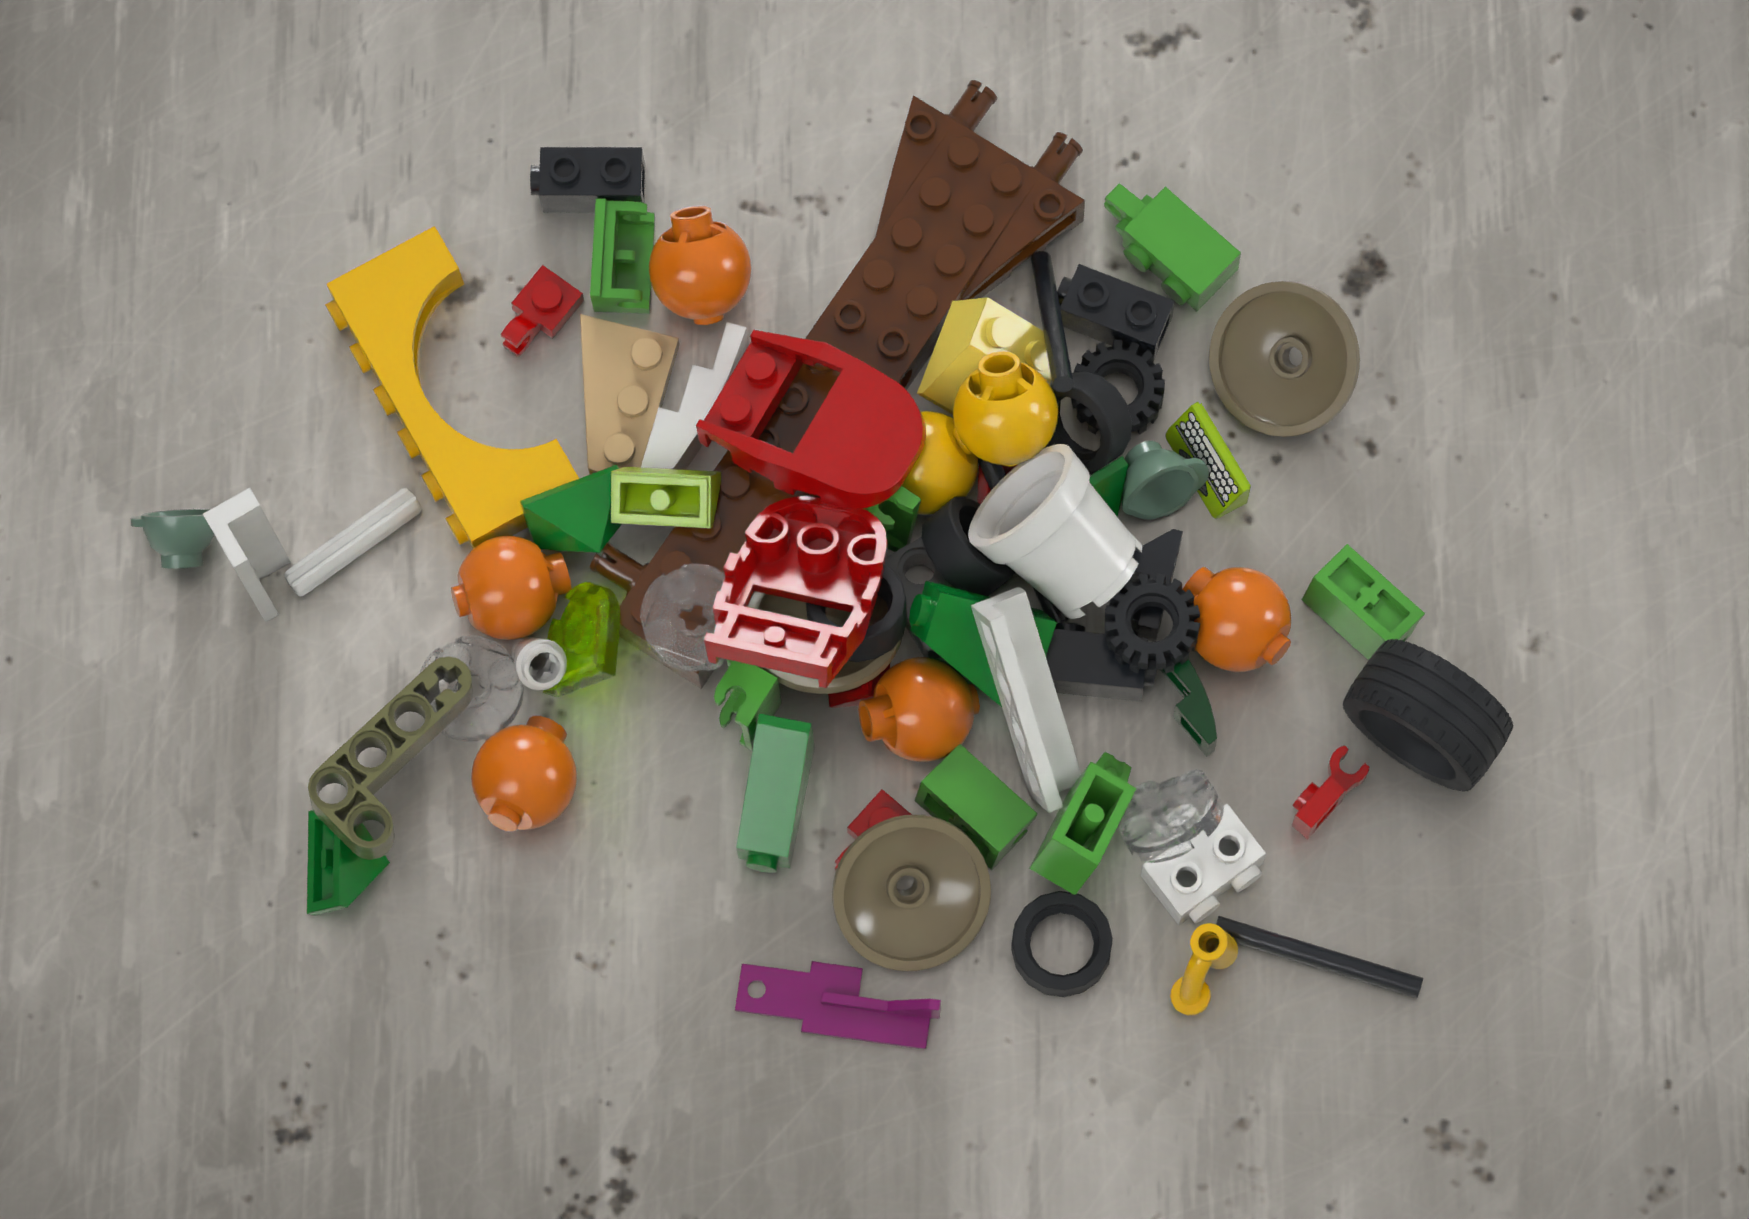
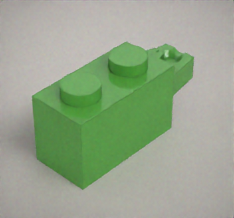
(1173, 245)
(1085, 824)

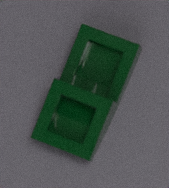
(1193, 711)

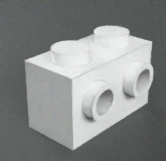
(1217, 863)

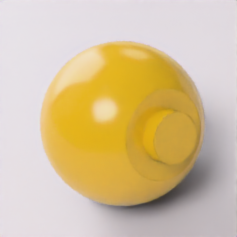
(1005, 410)
(943, 467)

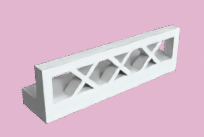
(249, 545)
(1027, 696)

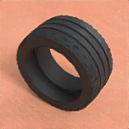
(1428, 715)

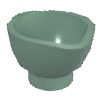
(1159, 481)
(177, 535)

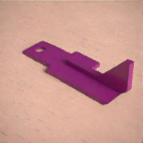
(832, 1007)

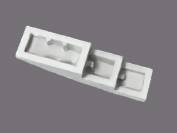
(674, 434)

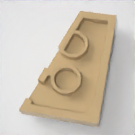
(623, 388)

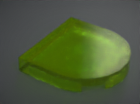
(587, 636)

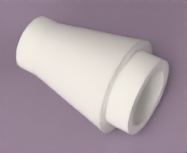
(538, 662)

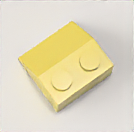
(969, 334)

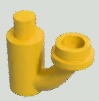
(1212, 949)

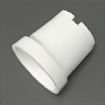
(1056, 532)

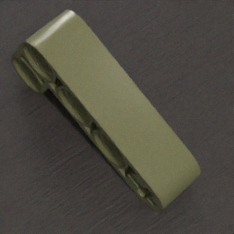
(399, 749)

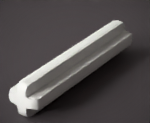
(352, 542)

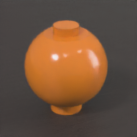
(699, 266)
(509, 587)
(1240, 618)
(920, 709)
(524, 775)

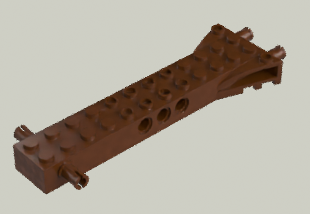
(947, 232)

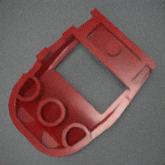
(856, 443)
(804, 555)

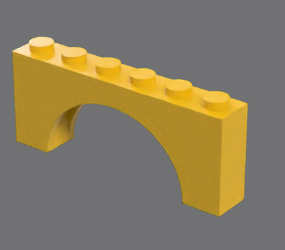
(387, 312)

